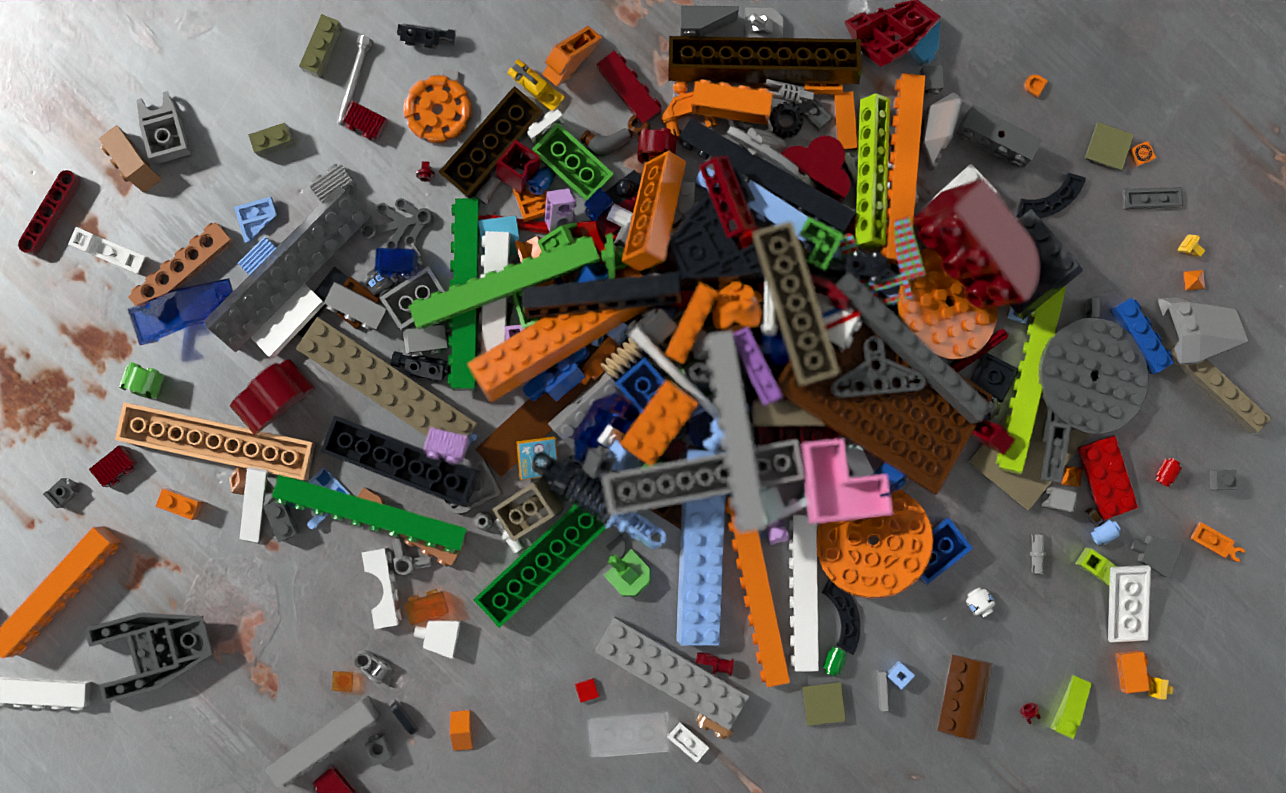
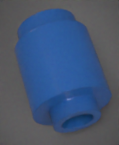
(541, 180)

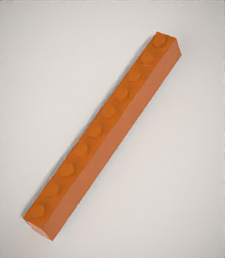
(904, 156)
(760, 603)

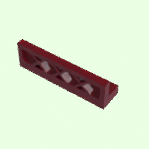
(730, 193)

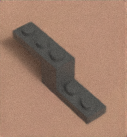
(1056, 438)

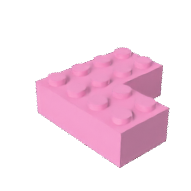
(830, 490)

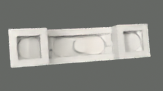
(107, 250)

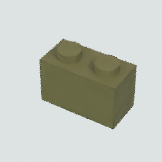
(271, 139)

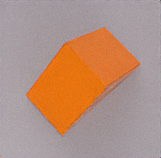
(461, 730)

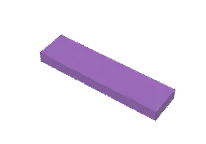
(756, 366)

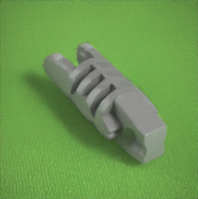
(790, 92)

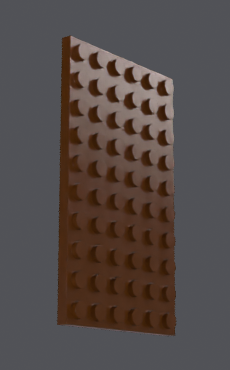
(906, 430)

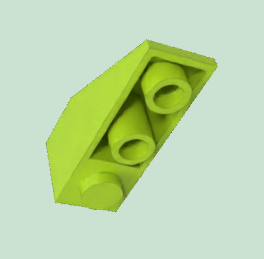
(1095, 565)

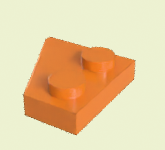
(530, 204)

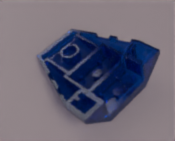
(610, 410)

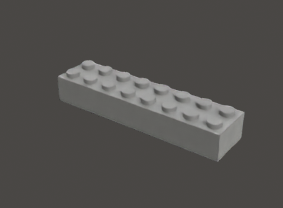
(671, 673)

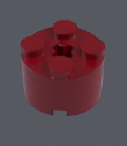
(654, 143)

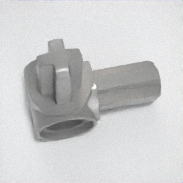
(413, 564)

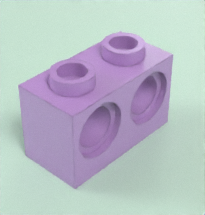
(559, 208)

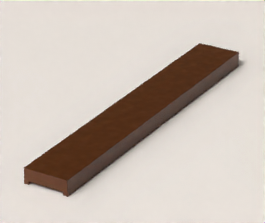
(530, 422)

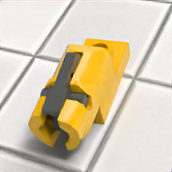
(535, 85)

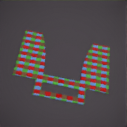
(908, 259)

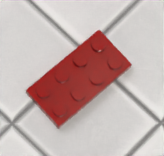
(1107, 477)

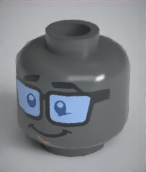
(378, 285)

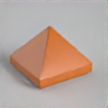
(1194, 280)
(1072, 476)

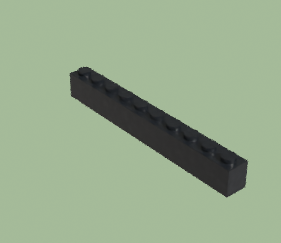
(771, 178)

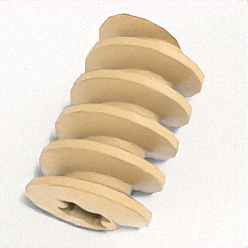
(622, 360)

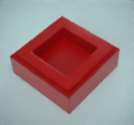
(586, 690)

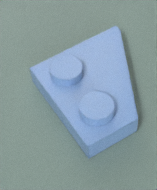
(255, 216)

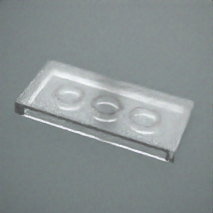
(627, 734)

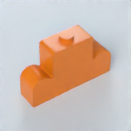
(569, 54)

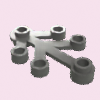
(400, 223)

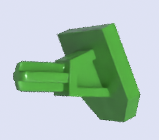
(613, 256)
(628, 574)

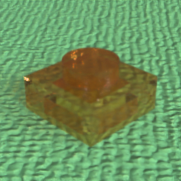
(342, 681)

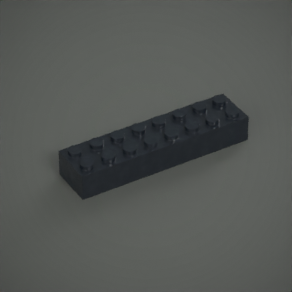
(399, 461)

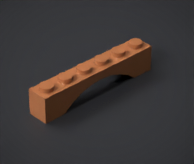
(445, 558)

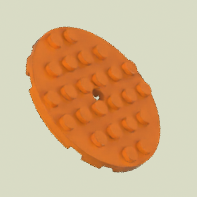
(946, 330)
(881, 568)

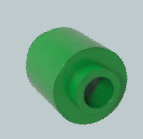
(835, 661)

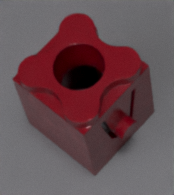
(511, 159)

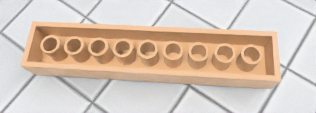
(215, 441)

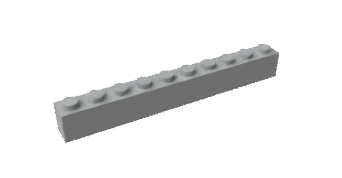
(735, 432)

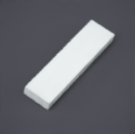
(253, 504)

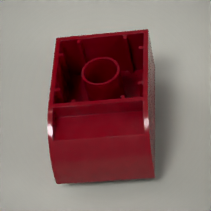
(980, 244)

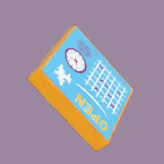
(527, 449)

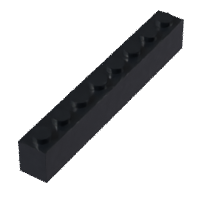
(602, 295)

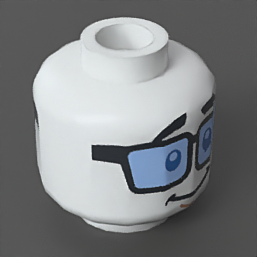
(980, 602)

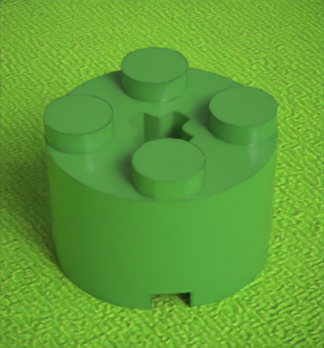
(141, 381)

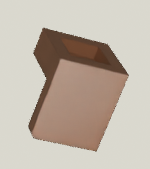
(238, 480)

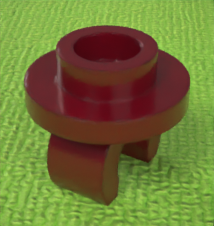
(425, 174)
(1029, 711)

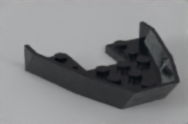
(704, 253)

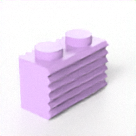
(446, 445)

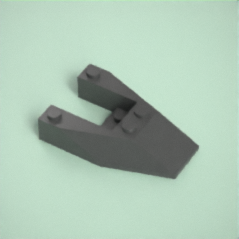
(160, 649)

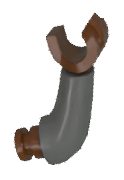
(603, 145)

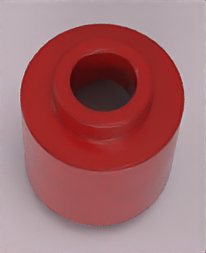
(1168, 472)

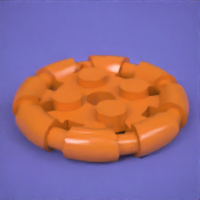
(429, 101)

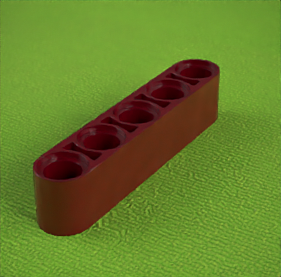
(58, 209)

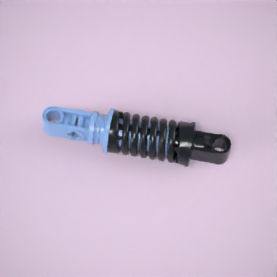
(592, 499)

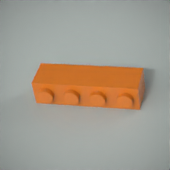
(690, 323)

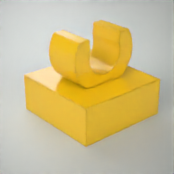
(1159, 688)

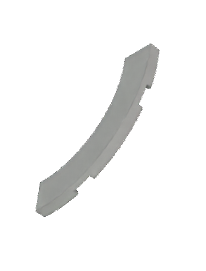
(771, 155)

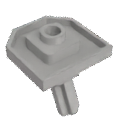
(763, 23)

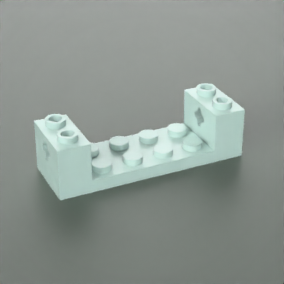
(775, 509)

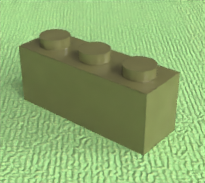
(321, 46)

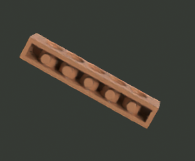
(221, 242)

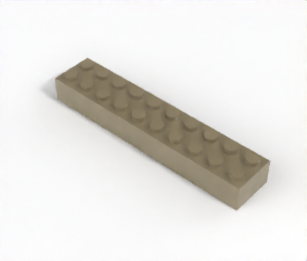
(381, 381)

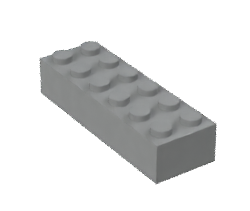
(327, 739)

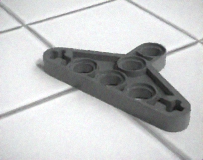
(886, 374)

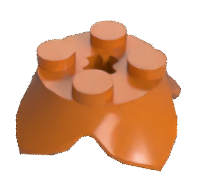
(738, 304)

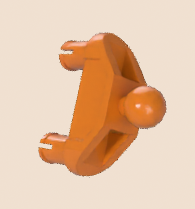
(681, 107)

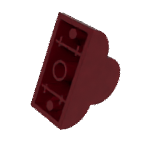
(823, 165)
(271, 395)

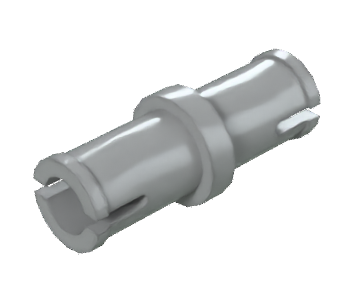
(1037, 553)

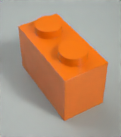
(179, 504)
(1133, 671)

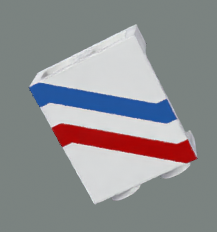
(838, 323)

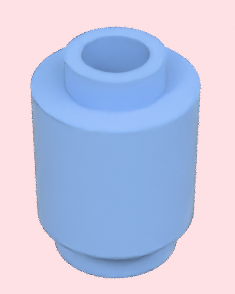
(1105, 532)

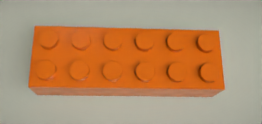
(654, 211)

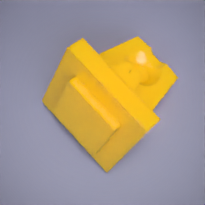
(1191, 245)

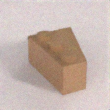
(128, 159)

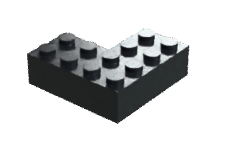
(1055, 263)

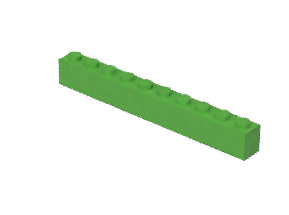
(503, 283)

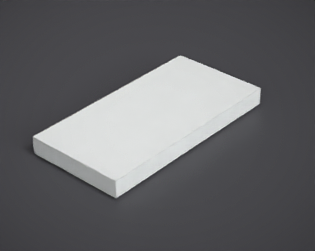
(287, 321)
(1129, 603)

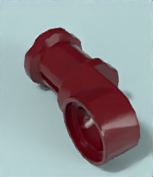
(719, 665)

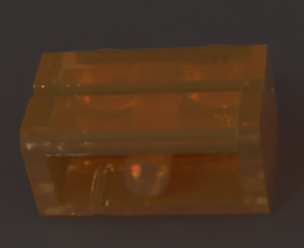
(426, 607)

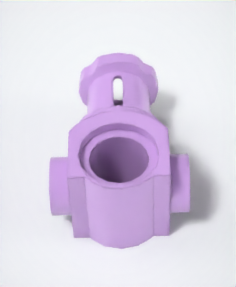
(776, 532)

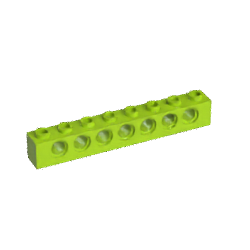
(872, 171)

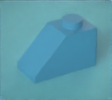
(926, 48)

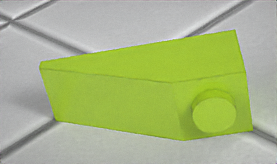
(1072, 707)

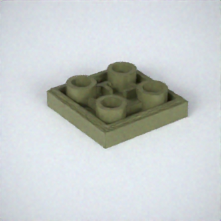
(1109, 146)
(823, 703)

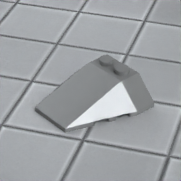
(938, 128)
(1202, 328)

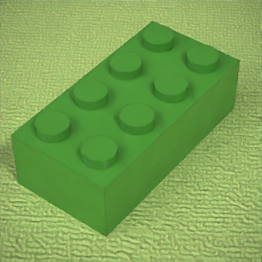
(572, 162)

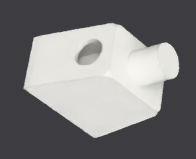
(440, 636)

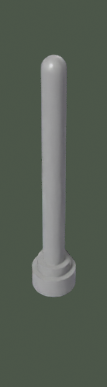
(364, 44)

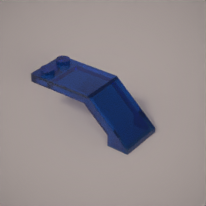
(177, 310)

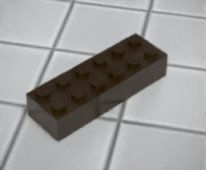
(479, 154)

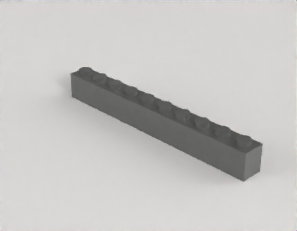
(913, 350)

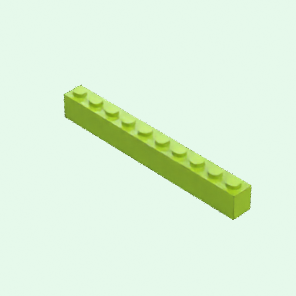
(1028, 387)

